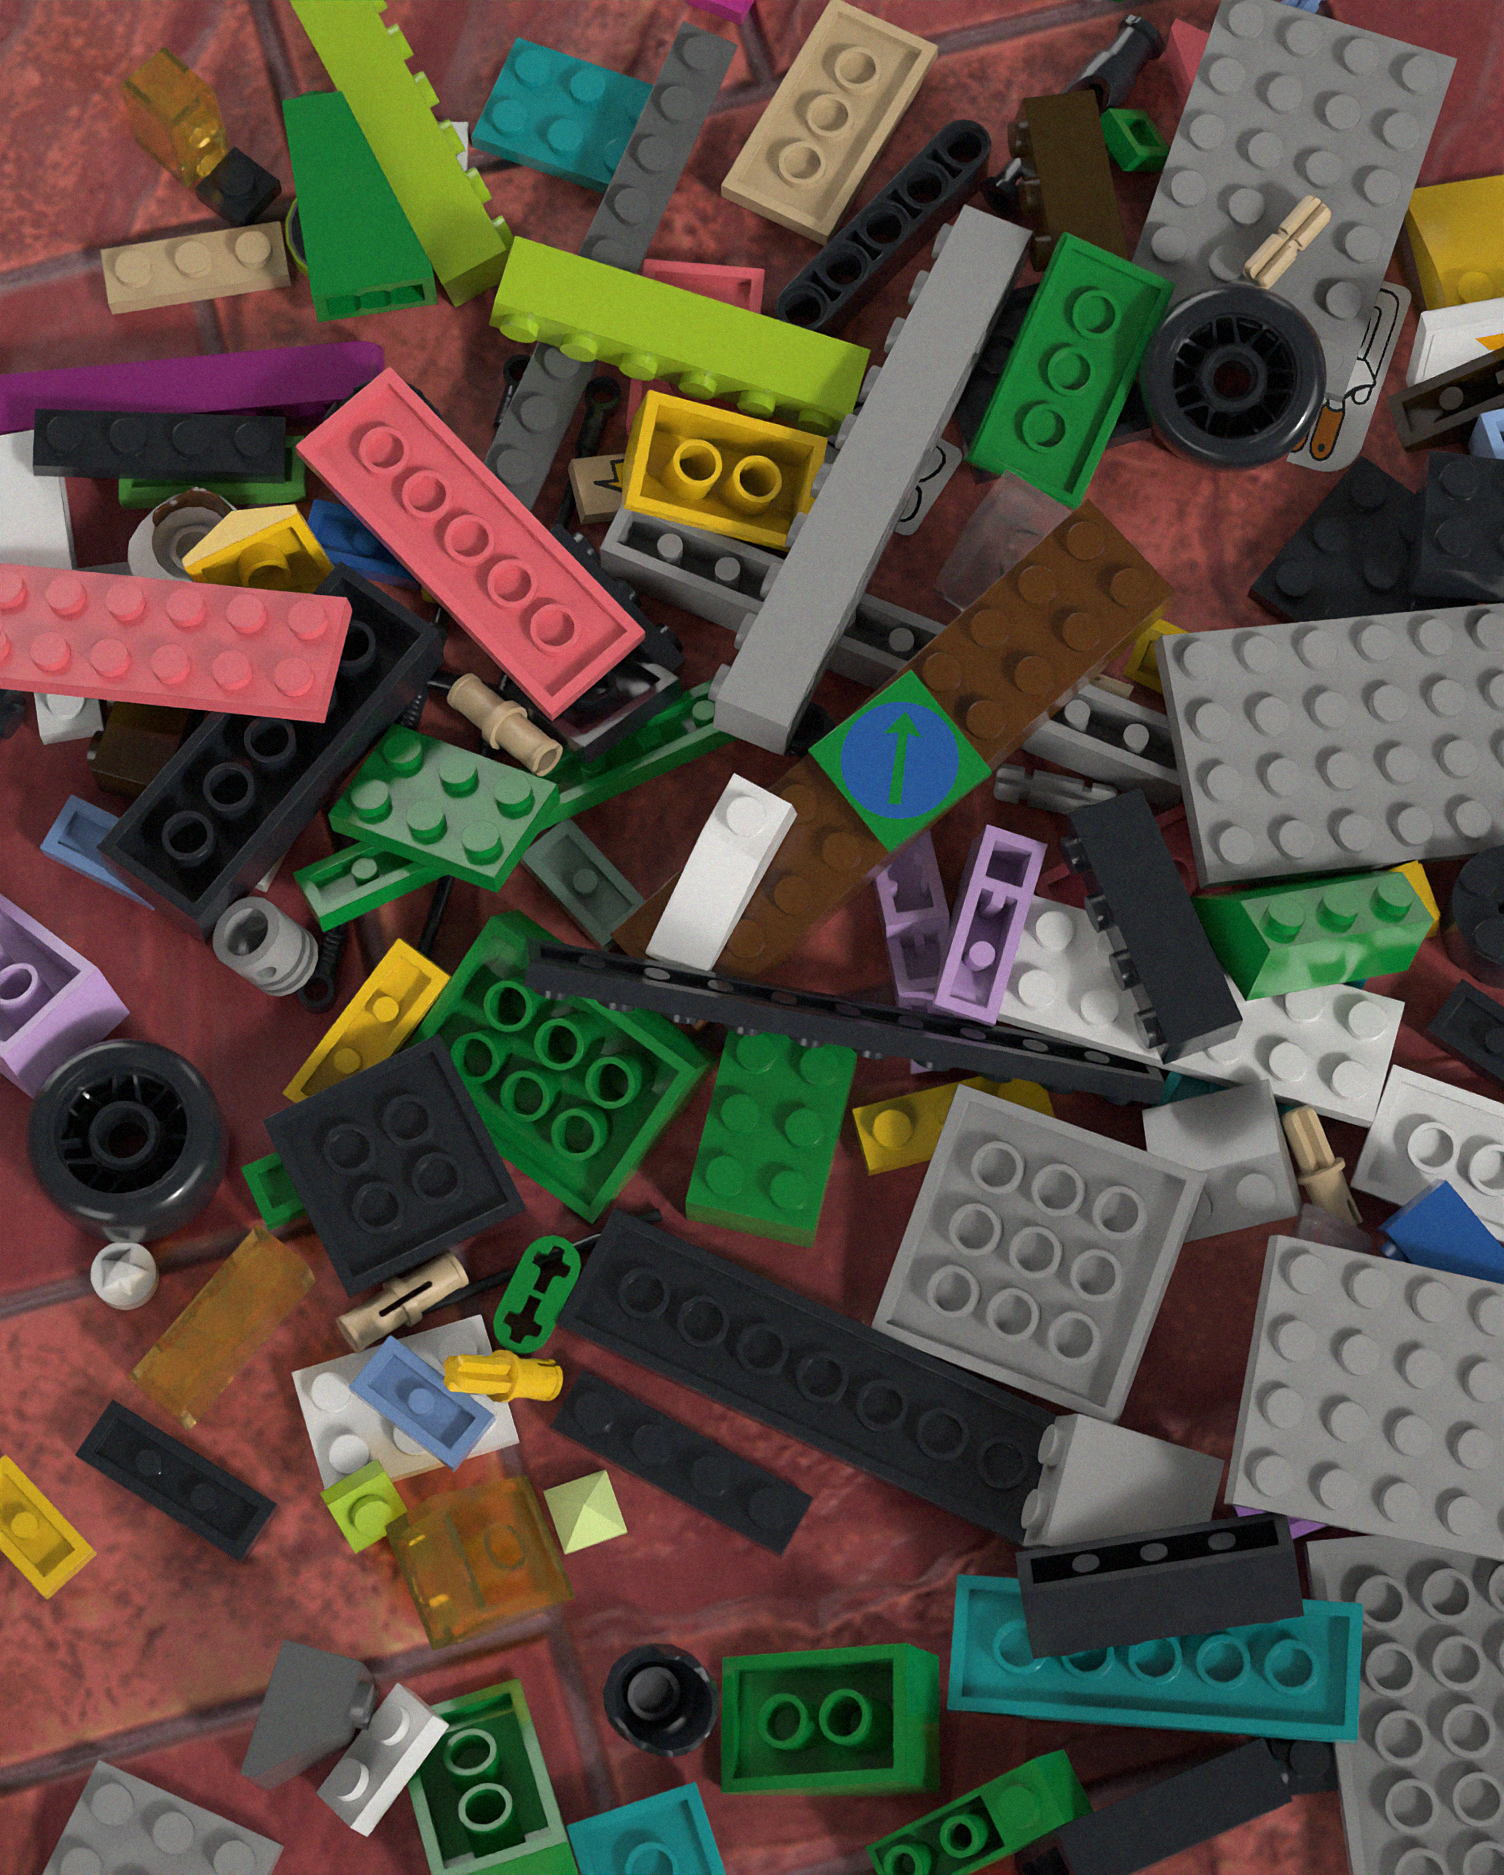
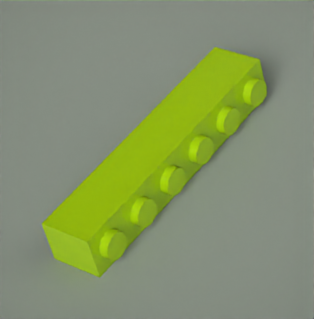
(410, 144)
(678, 338)

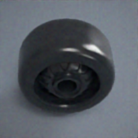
(1240, 328)
(96, 1103)

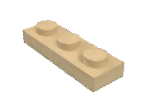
(195, 267)

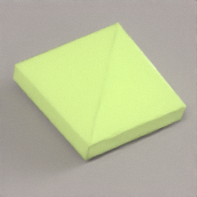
(585, 1512)

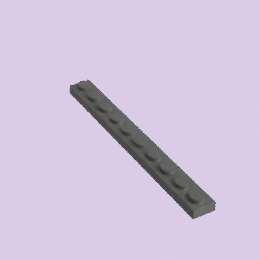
(617, 238)

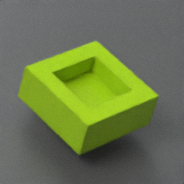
(364, 1505)

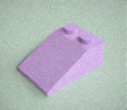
(48, 1000)

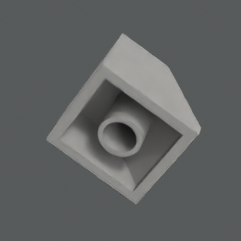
(1242, 1149)

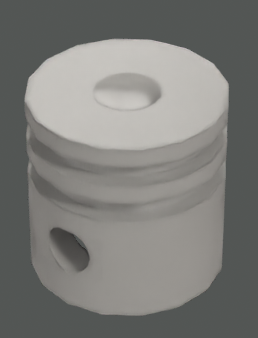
(265, 946)

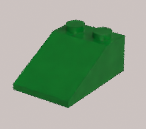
(831, 1722)
(488, 1792)

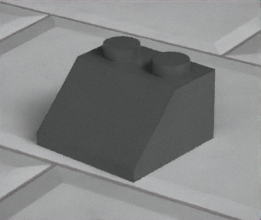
(308, 1713)

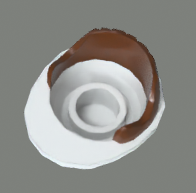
(174, 531)

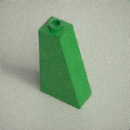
(352, 225)

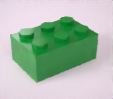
(771, 1137)

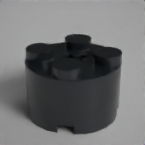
(1472, 921)

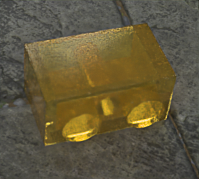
(175, 117)

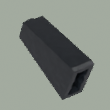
(1164, 1818)

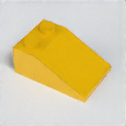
(1458, 241)

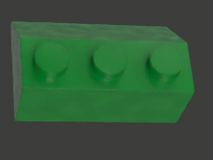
(1314, 930)

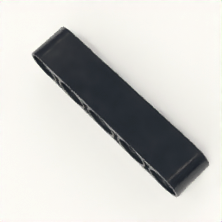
(893, 214)

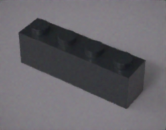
(1150, 927)
(1159, 1584)

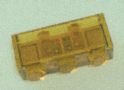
(222, 1327)

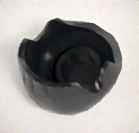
(661, 1700)

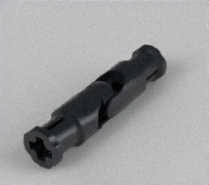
(1112, 78)

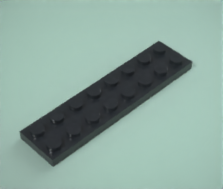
(810, 1374)

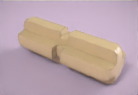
(1293, 235)

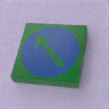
(900, 761)

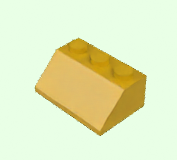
(719, 469)

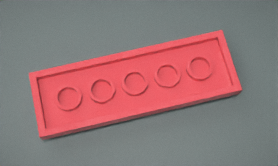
(470, 543)
(170, 642)

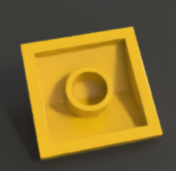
(261, 551)

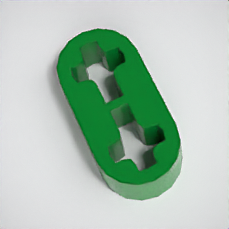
(522, 1287)

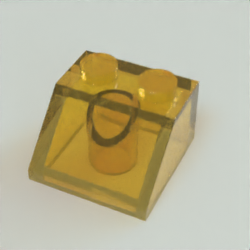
(478, 1560)

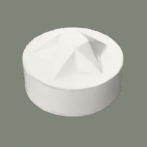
(124, 1275)

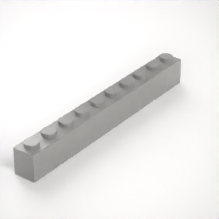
(870, 481)
(723, 582)

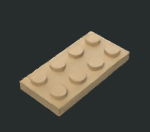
(829, 121)

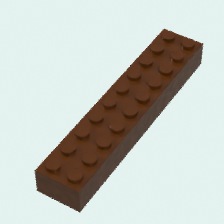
(997, 678)

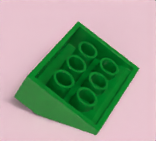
(562, 1083)

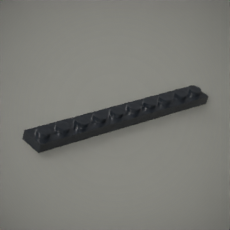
(822, 1018)

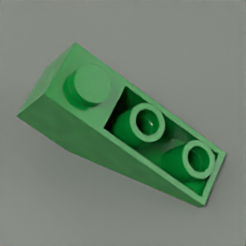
(986, 1822)

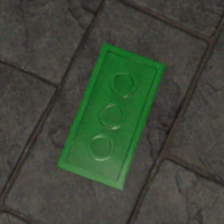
(1069, 370)

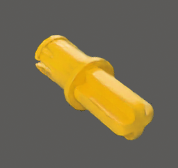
(503, 1376)

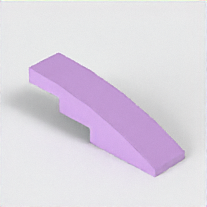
(914, 927)

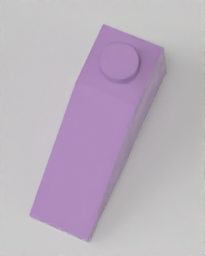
(987, 923)

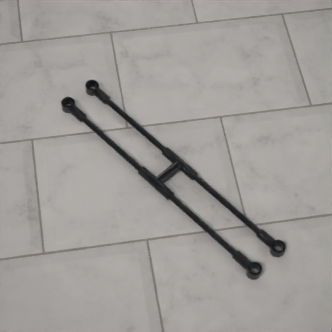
(440, 683)

